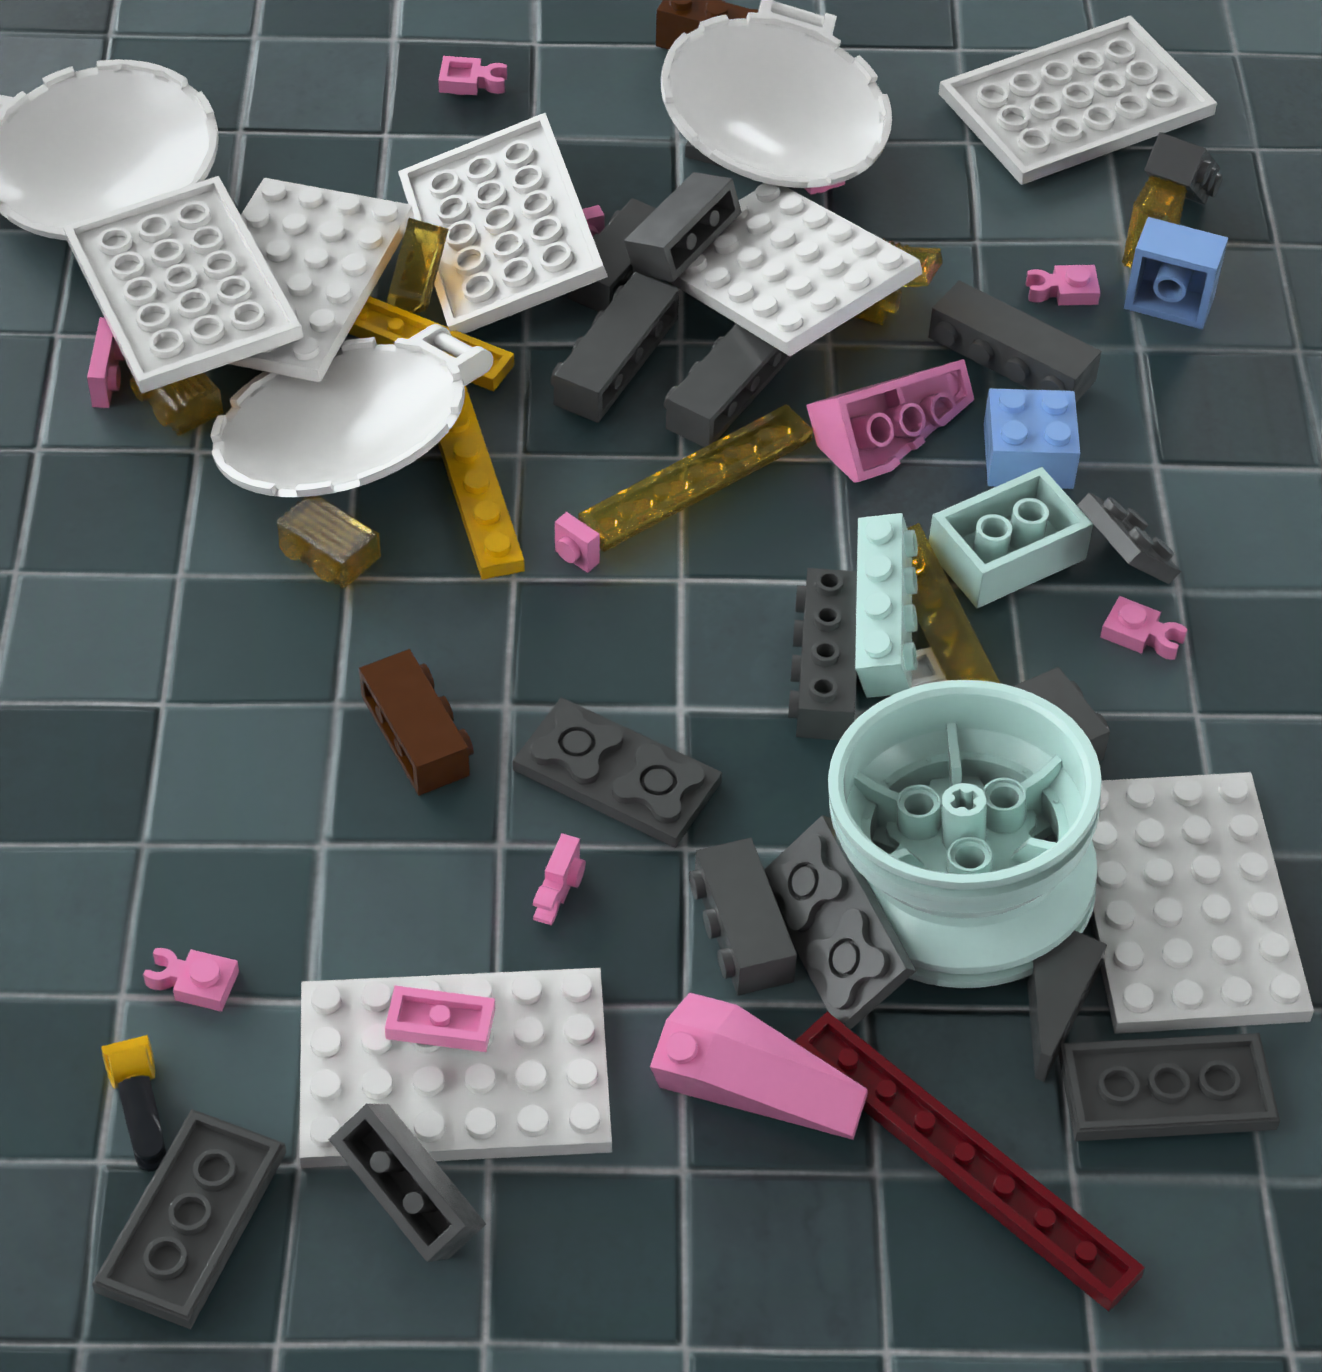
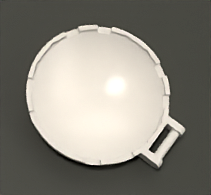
(776, 98)
(100, 143)
(356, 426)

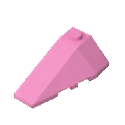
(881, 423)
(743, 1063)

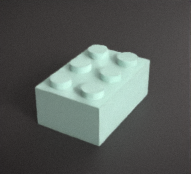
(1010, 537)

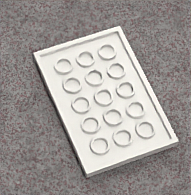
(1076, 99)
(510, 224)
(327, 260)
(794, 269)
(182, 284)
(1192, 908)
(527, 1096)

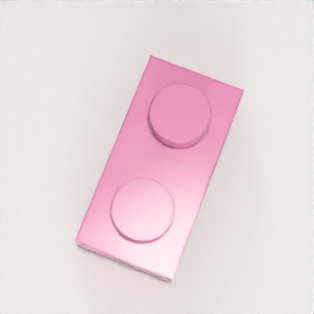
(104, 371)
(440, 1018)

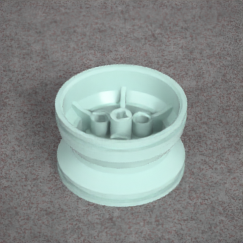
(948, 821)

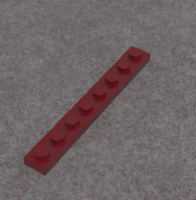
(977, 1166)

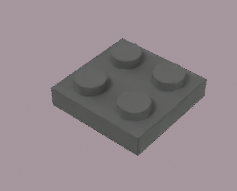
(1128, 536)

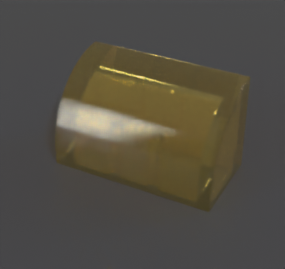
(417, 266)

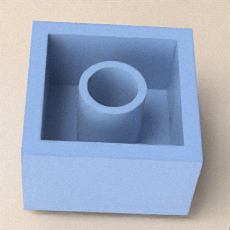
(1175, 272)
(1031, 432)

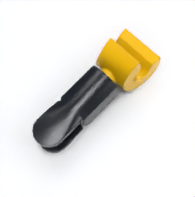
(130, 1070)

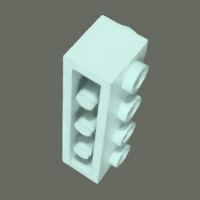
(885, 605)

